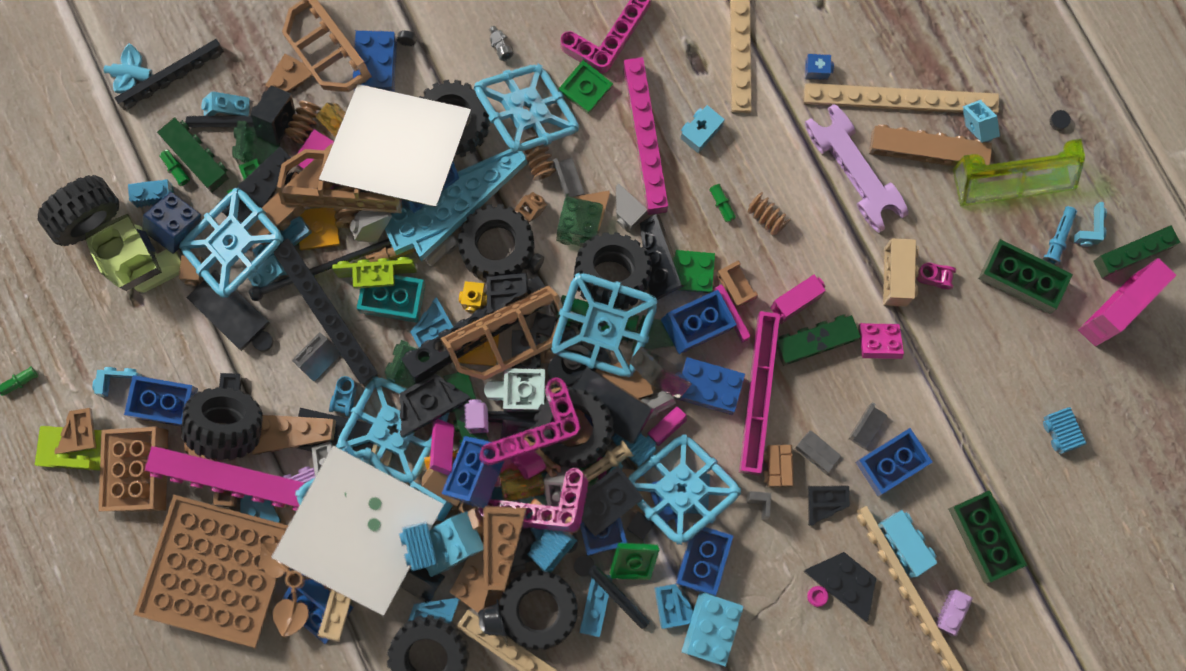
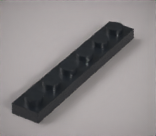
(169, 74)

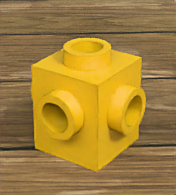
(473, 296)

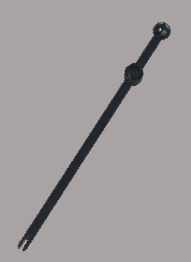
(256, 293)

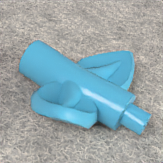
(128, 70)

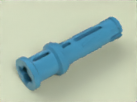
(1058, 244)

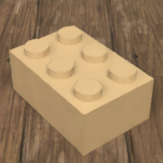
(900, 272)

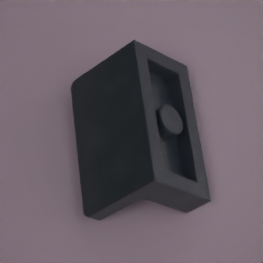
(421, 584)

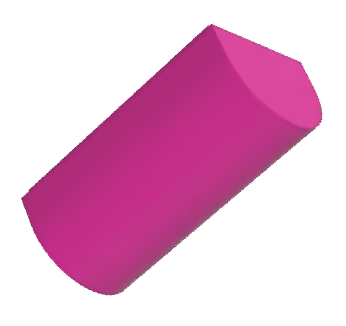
(667, 426)

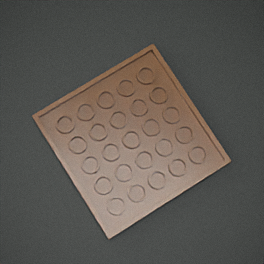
(210, 572)

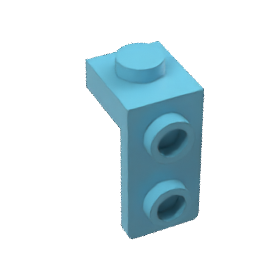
(225, 103)
(1088, 238)
(267, 272)
(102, 381)

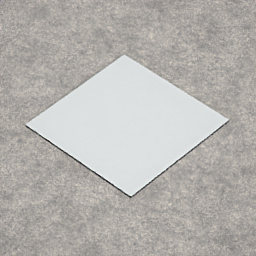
(395, 145)
(332, 535)

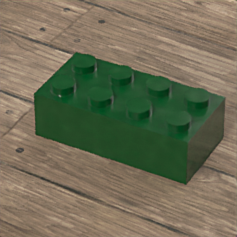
(1025, 276)
(987, 537)

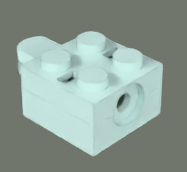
(519, 392)

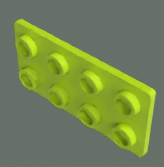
(374, 274)
(49, 440)

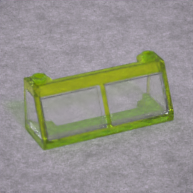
(1017, 179)

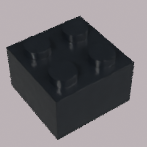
(273, 114)

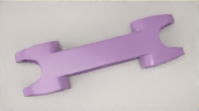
(874, 194)

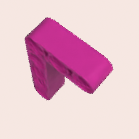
(612, 37)
(538, 433)
(559, 513)

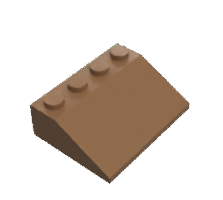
(122, 470)

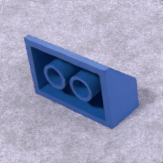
(470, 478)
(315, 597)

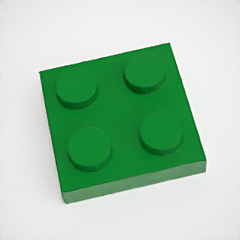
(585, 87)
(696, 270)
(634, 561)

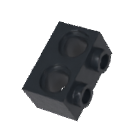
(517, 348)

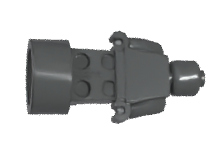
(498, 40)

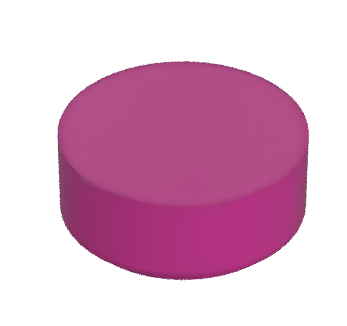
(817, 596)

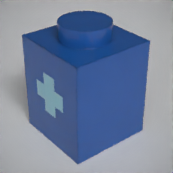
(818, 66)

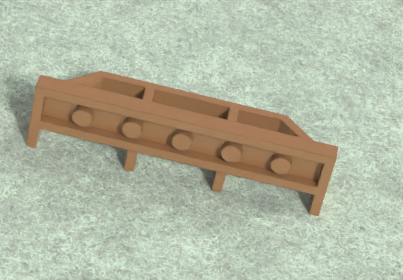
(337, 37)
(330, 198)
(492, 322)

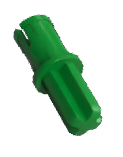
(174, 167)
(722, 203)
(17, 381)

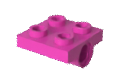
(881, 341)

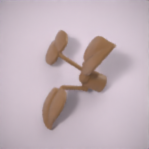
(287, 615)

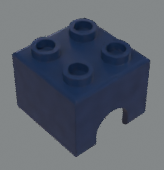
(170, 221)

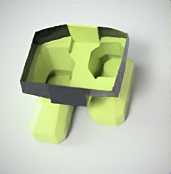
(128, 256)

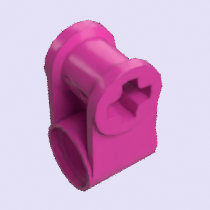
(940, 275)
(529, 463)

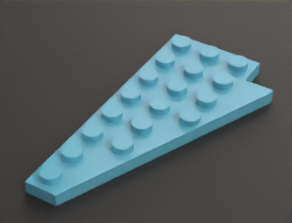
(433, 225)

